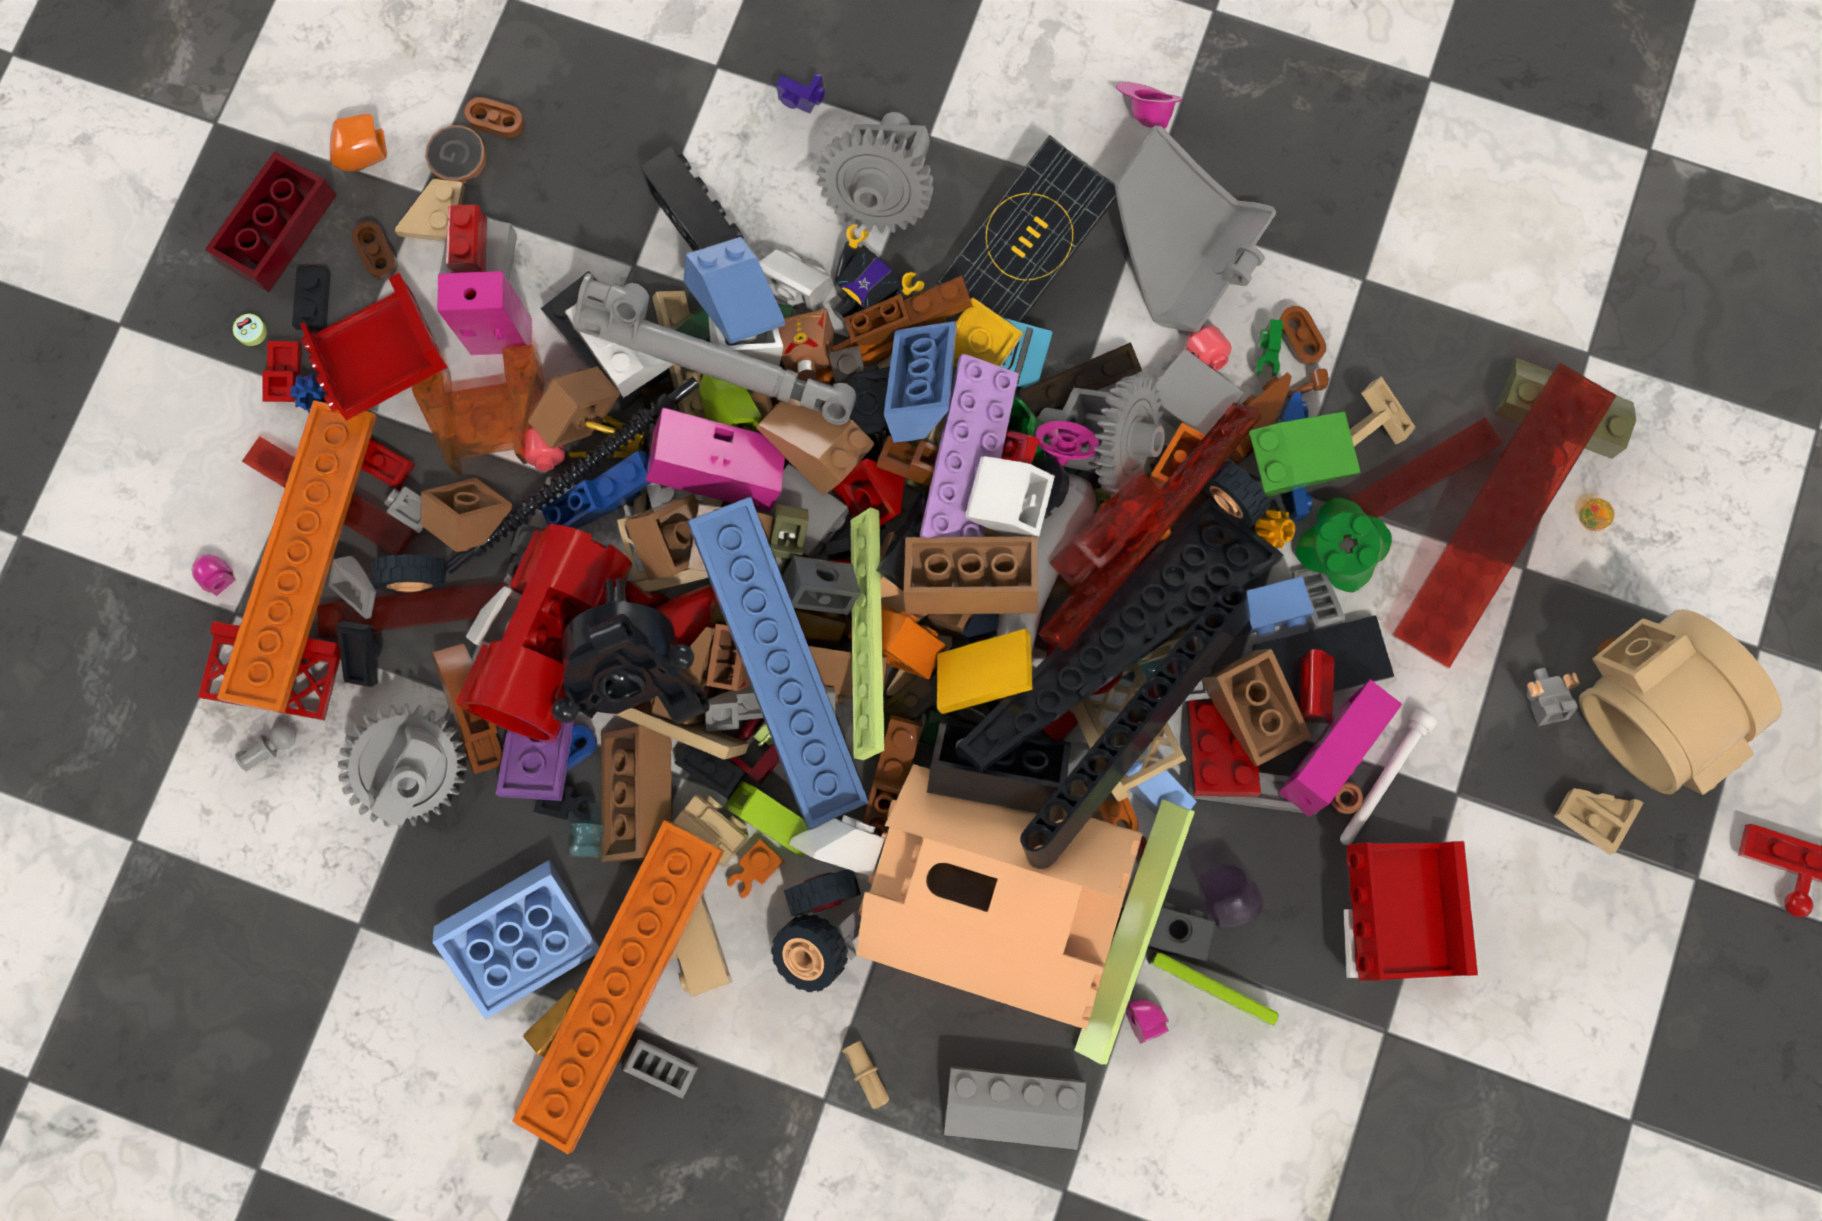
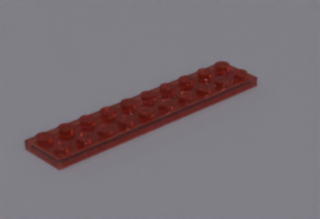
(1503, 515)

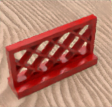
(314, 650)

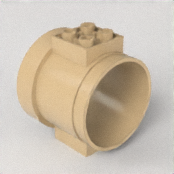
(1679, 702)

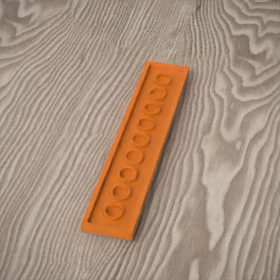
(296, 560)
(617, 986)

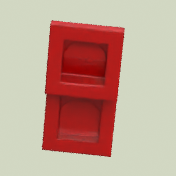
(283, 367)

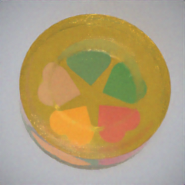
(1596, 514)

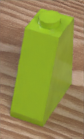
(728, 404)
(766, 815)

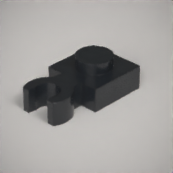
(561, 809)

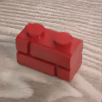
(466, 239)

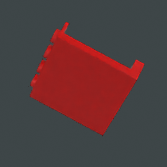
(374, 352)
(1411, 910)

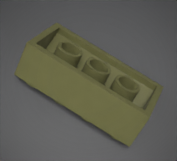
(1526, 382)

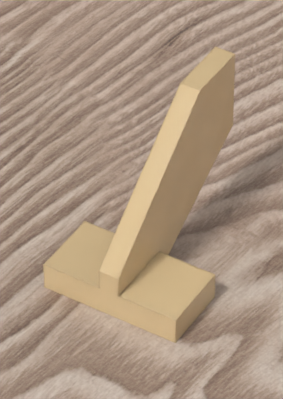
(1385, 412)

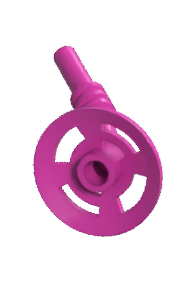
(1065, 445)

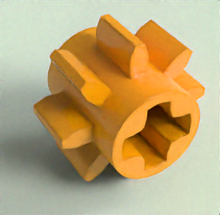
(1275, 527)

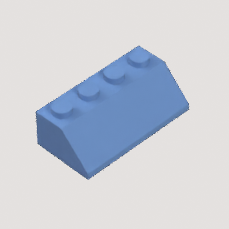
(919, 380)

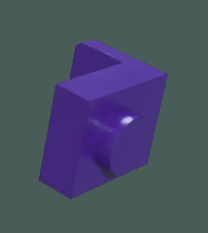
(799, 96)

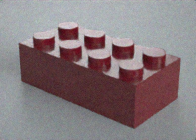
(271, 221)

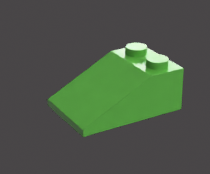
(1304, 453)

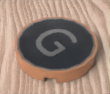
(456, 154)

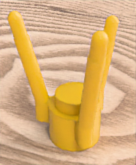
(626, 451)

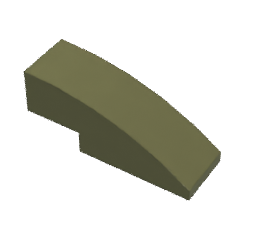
(788, 534)

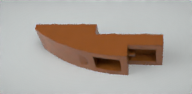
(930, 307)
(1269, 406)
(909, 460)
(476, 733)
(891, 770)

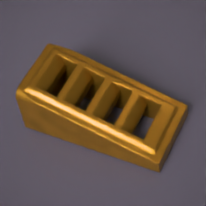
(544, 1030)

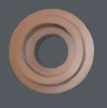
(1356, 799)

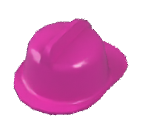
(1148, 104)

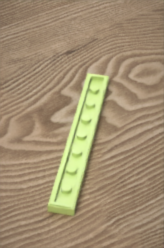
(867, 637)
(1135, 930)

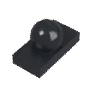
(358, 653)

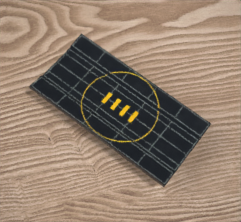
(1032, 231)

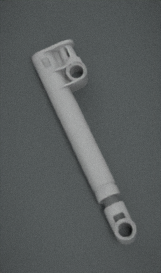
(619, 317)

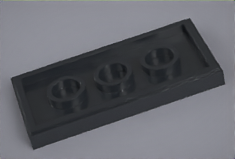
(1354, 645)

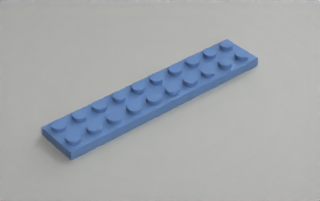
(777, 661)

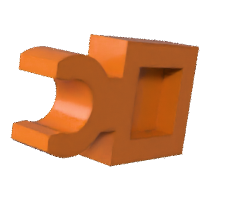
(759, 865)

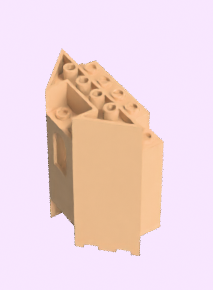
(1044, 927)

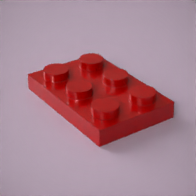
(1217, 758)

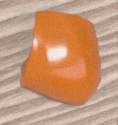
(356, 143)

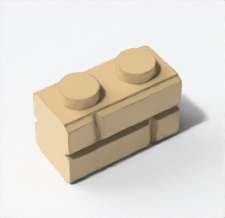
(705, 820)

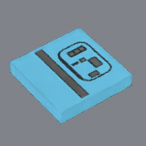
(1028, 354)

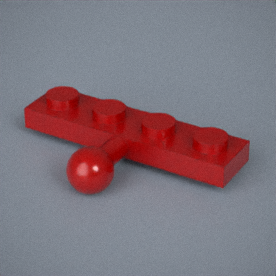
(1788, 855)

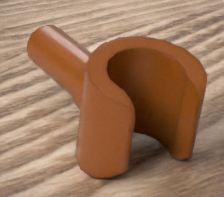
(1318, 382)

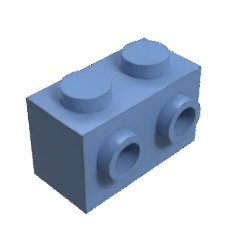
(1277, 606)

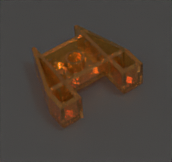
(487, 416)

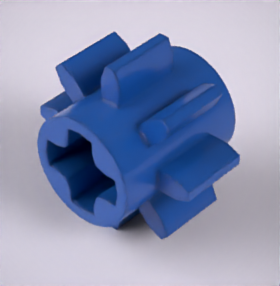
(306, 391)

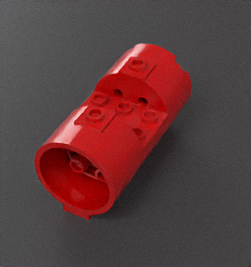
(523, 673)

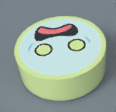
(249, 329)

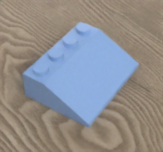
(515, 939)

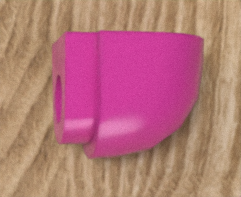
(212, 573)
(1146, 1019)

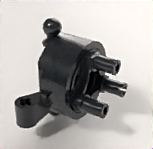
(623, 658)

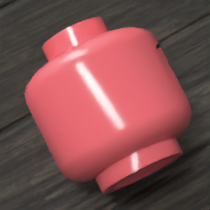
(1209, 346)
(540, 454)

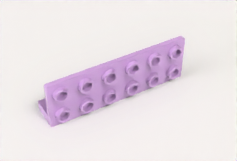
(972, 429)

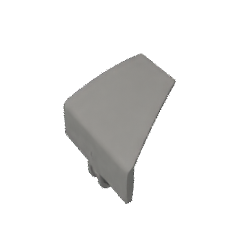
(1185, 232)

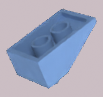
(732, 290)

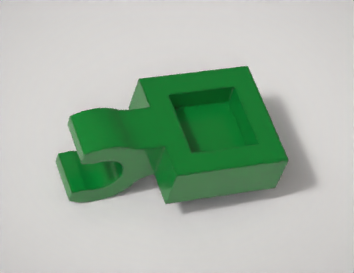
(1270, 341)

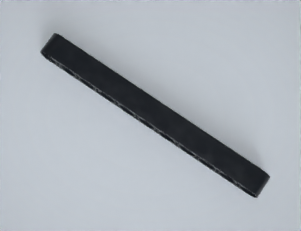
(1170, 683)

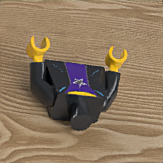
(866, 279)

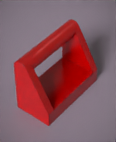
(1316, 686)

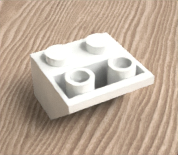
(1009, 497)

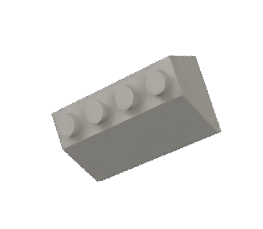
(1014, 1107)

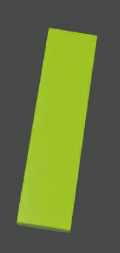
(1214, 988)

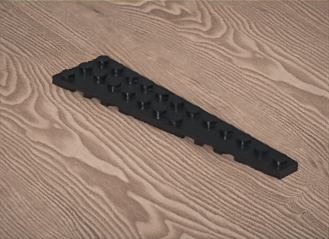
(1144, 613)

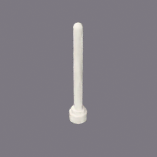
(1420, 725)

